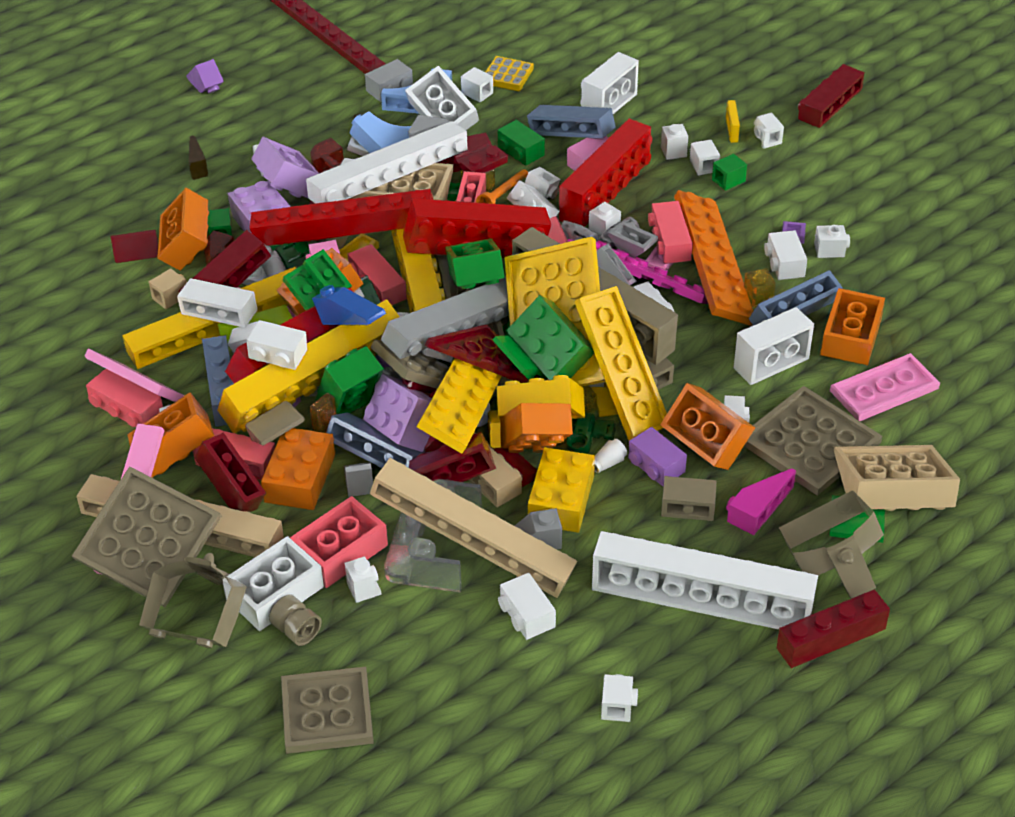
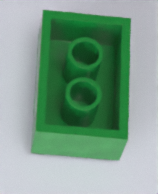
(475, 263)
(551, 339)
(351, 380)

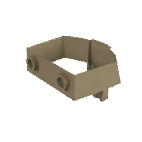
(844, 556)
(207, 569)

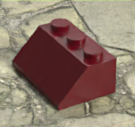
(452, 465)

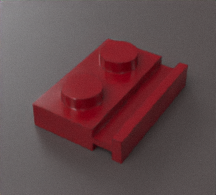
(481, 158)

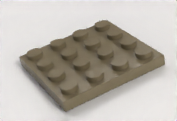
(803, 437)
(144, 530)

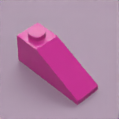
(758, 501)

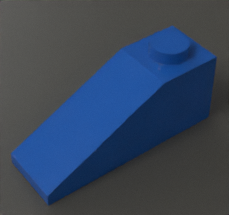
(345, 307)

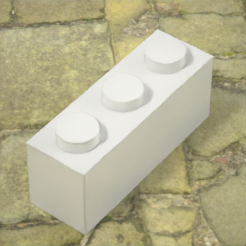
(217, 302)

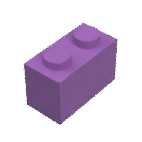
(657, 455)

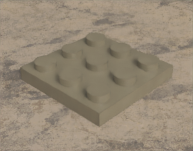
(414, 368)
(326, 710)

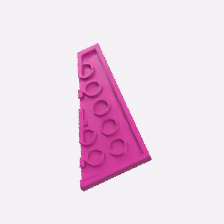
(640, 268)

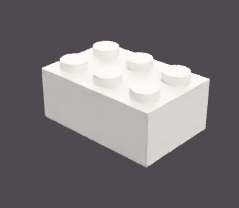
(611, 83)
(440, 98)
(773, 345)
(272, 575)

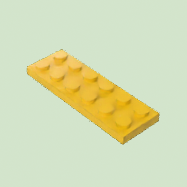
(621, 361)
(459, 404)

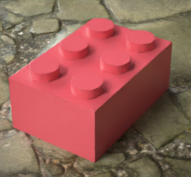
(342, 536)

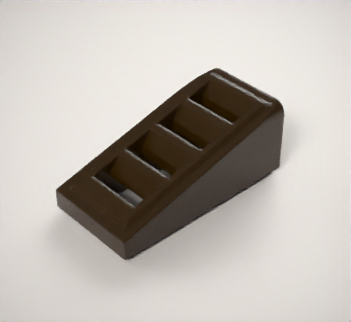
(197, 160)

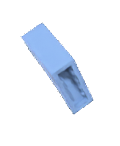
(396, 98)
(375, 133)

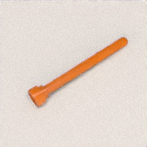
(487, 197)

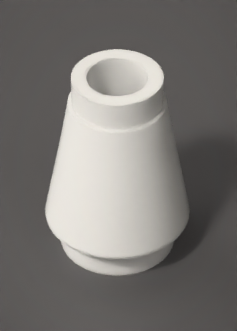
(609, 455)

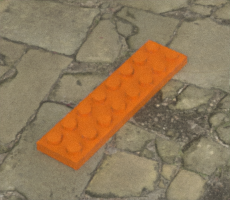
(715, 258)

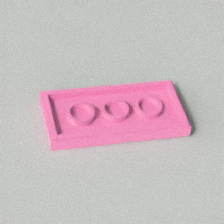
(133, 375)
(884, 387)

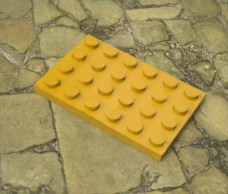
(561, 275)

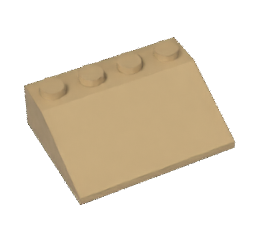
(433, 177)
(898, 476)

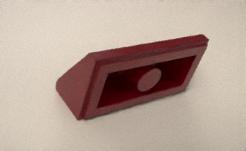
(135, 246)
(517, 461)

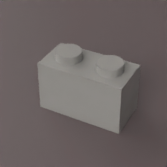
(388, 76)

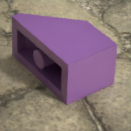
(206, 77)

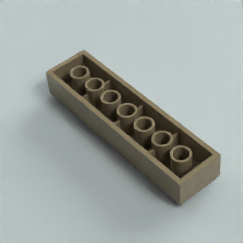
(651, 321)

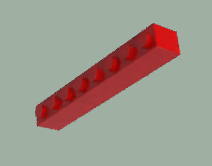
(334, 218)

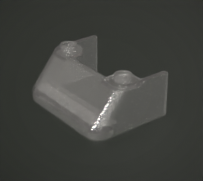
(413, 558)

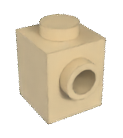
(166, 288)

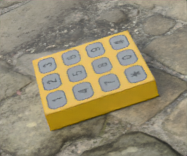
(509, 73)

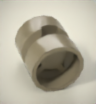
(295, 620)

